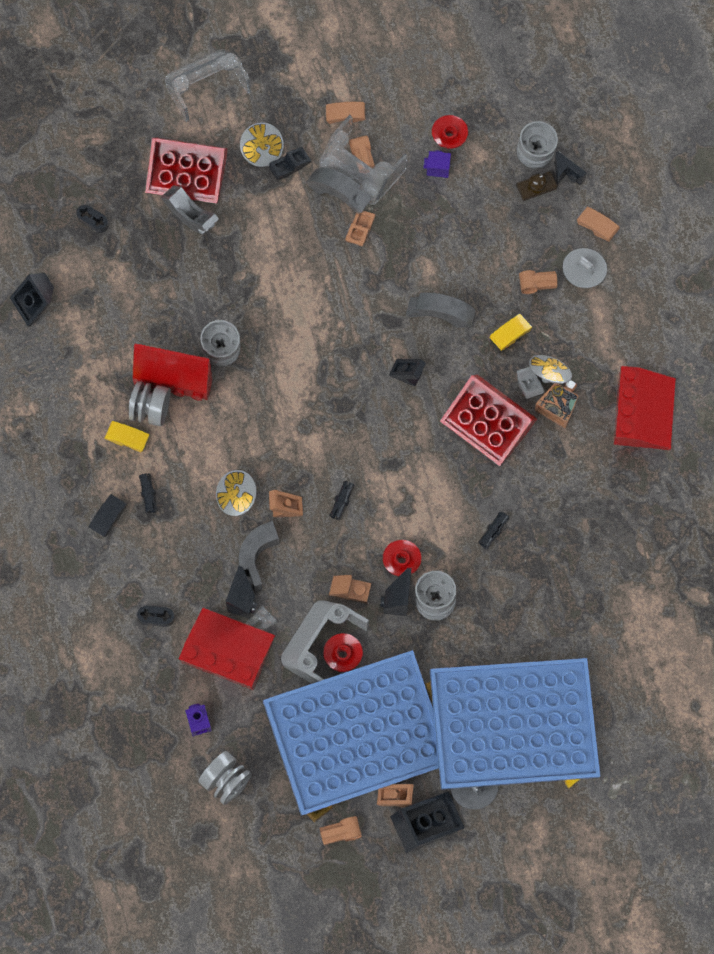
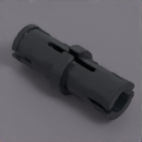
(148, 493)
(341, 500)
(493, 530)

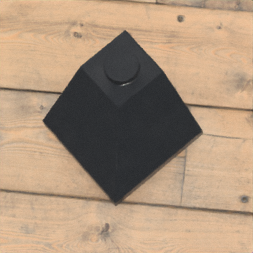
(32, 297)
(397, 595)
(241, 597)

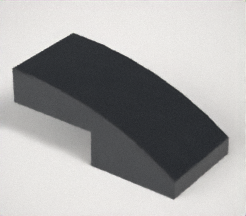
(291, 163)
(107, 515)

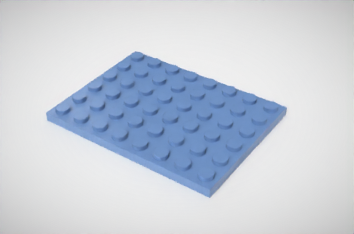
(514, 723)
(355, 732)

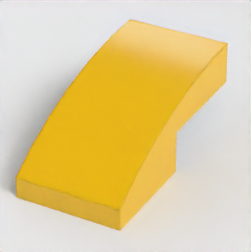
(510, 332)
(126, 435)

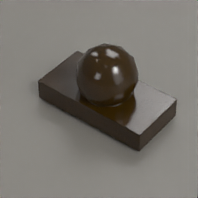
(536, 185)

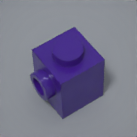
(437, 164)
(198, 719)

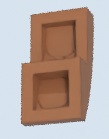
(340, 111)
(598, 223)
(360, 228)

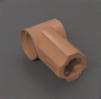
(361, 149)
(532, 281)
(346, 830)

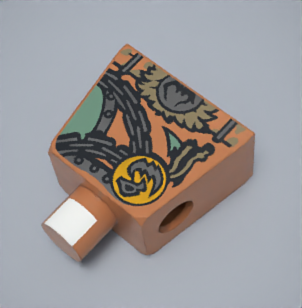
(558, 403)

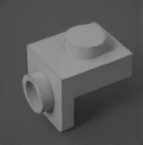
(529, 383)

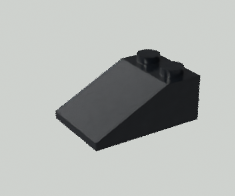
(426, 822)

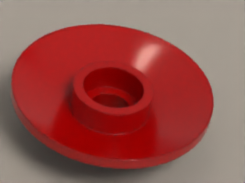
(453, 125)
(398, 550)
(343, 643)

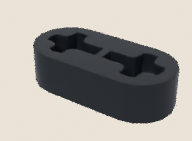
(93, 215)
(156, 611)

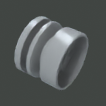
(538, 135)
(219, 333)
(145, 403)
(434, 585)
(222, 775)

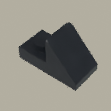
(565, 167)
(407, 370)

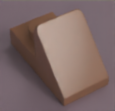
(285, 504)
(350, 589)
(395, 795)

